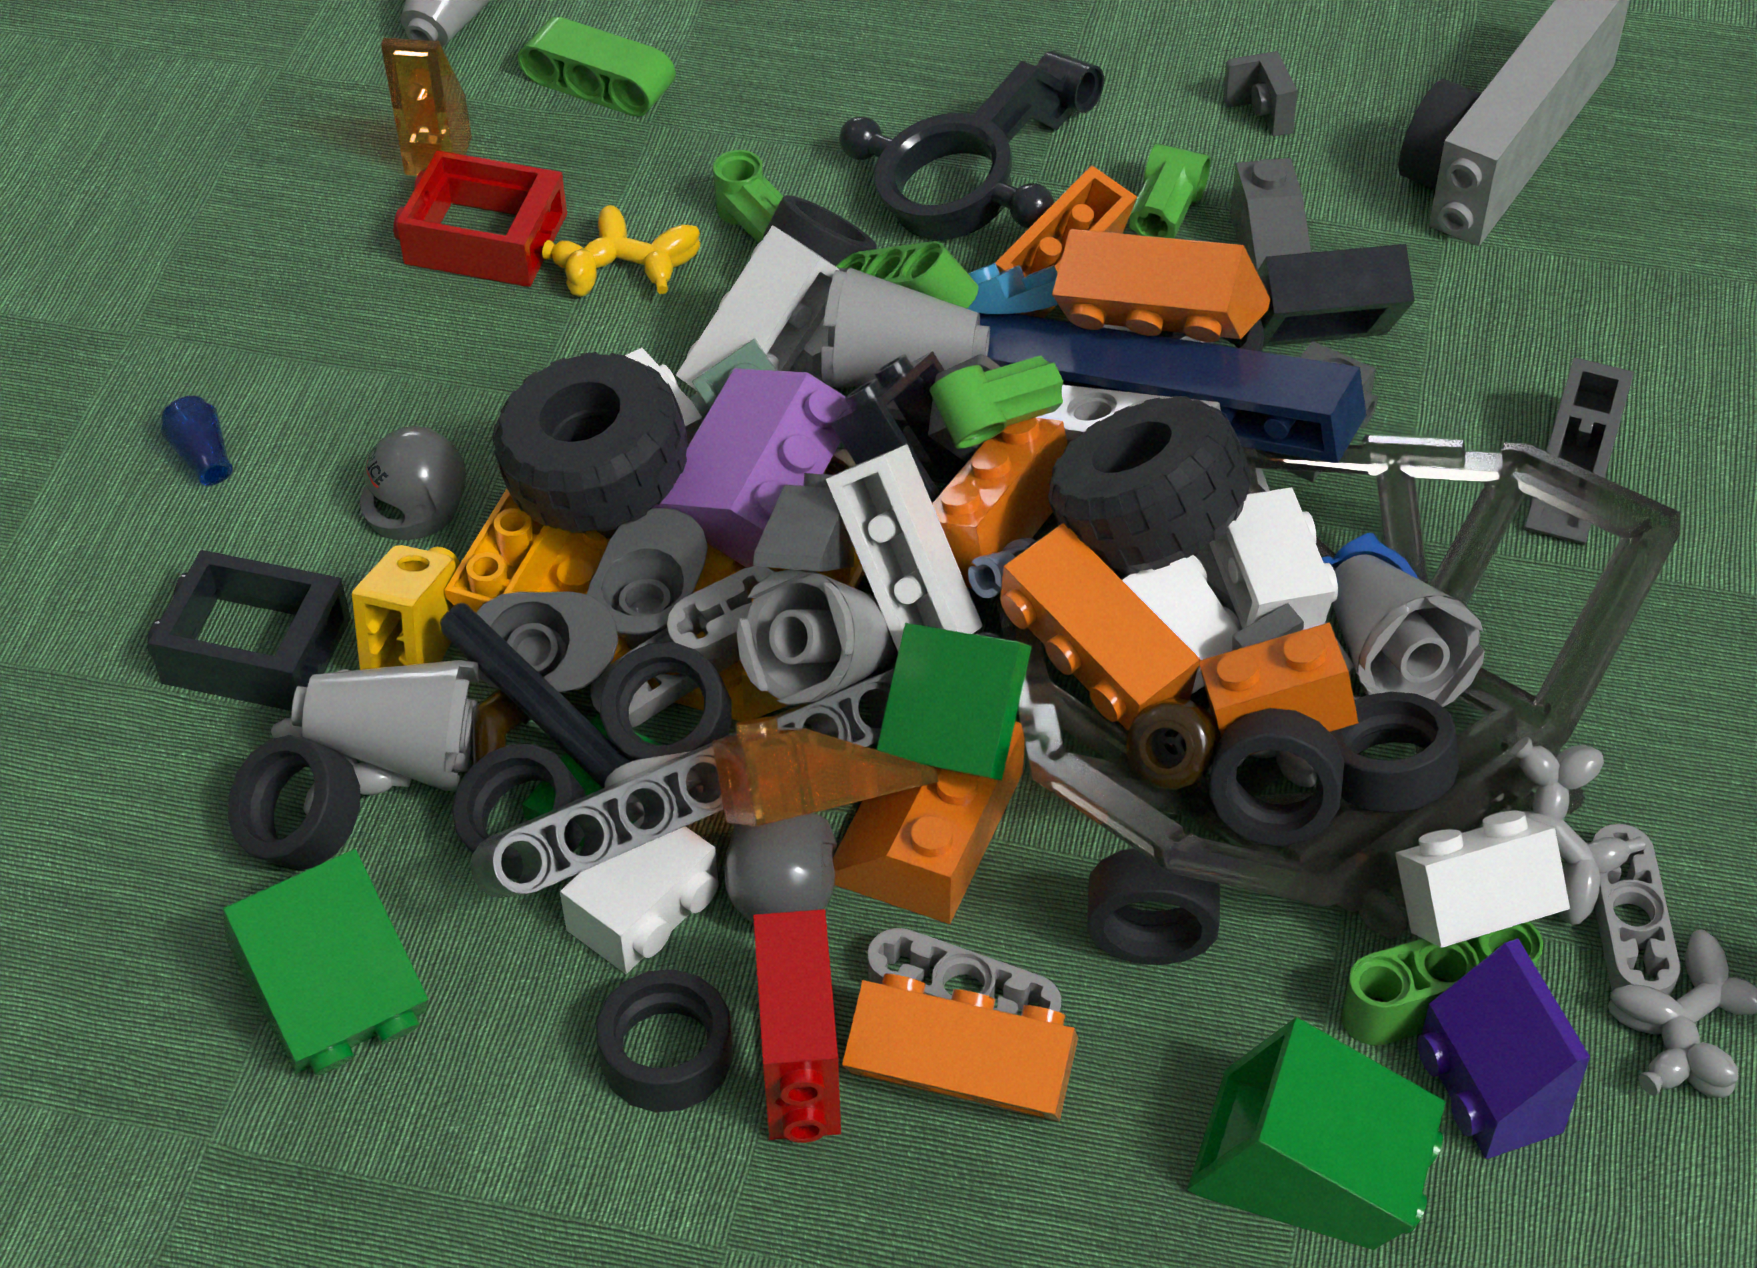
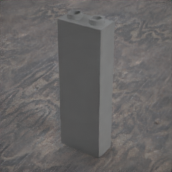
(1524, 114)

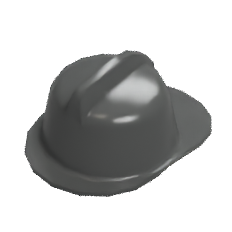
(648, 571)
(560, 634)

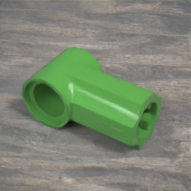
(1170, 185)
(743, 192)
(983, 403)

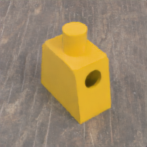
(402, 606)

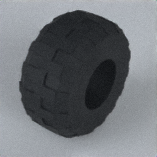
(590, 442)
(1151, 483)

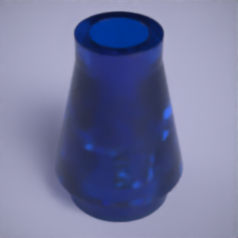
(197, 437)

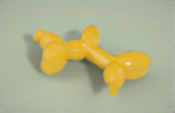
(667, 251)

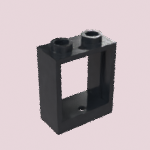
(1335, 294)
(871, 430)
(242, 674)

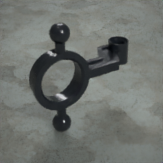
(1038, 93)

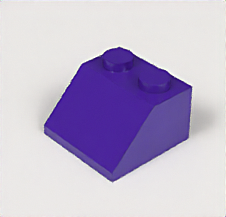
(1504, 1053)

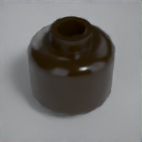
(1150, 749)

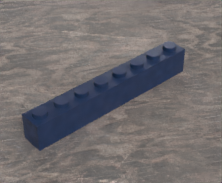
(1268, 397)

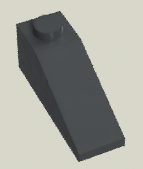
(1268, 209)
(1584, 437)
(805, 530)

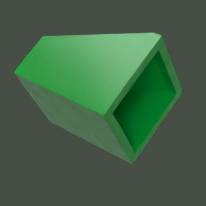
(325, 964)
(1320, 1139)

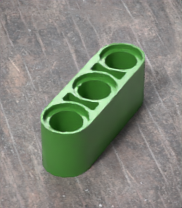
(597, 66)
(918, 266)
(1407, 981)

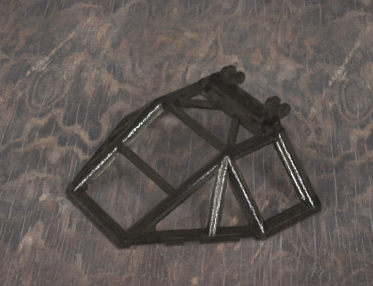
(1356, 855)

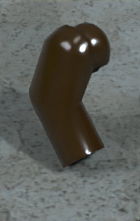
(492, 722)

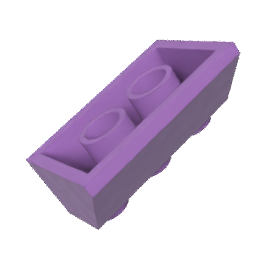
(750, 445)

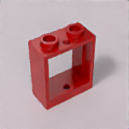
(488, 184)
(797, 1025)

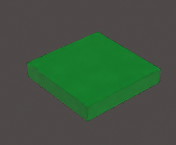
(954, 700)

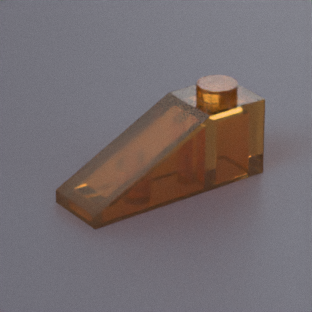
(425, 102)
(792, 772)

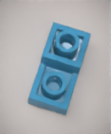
(1011, 291)

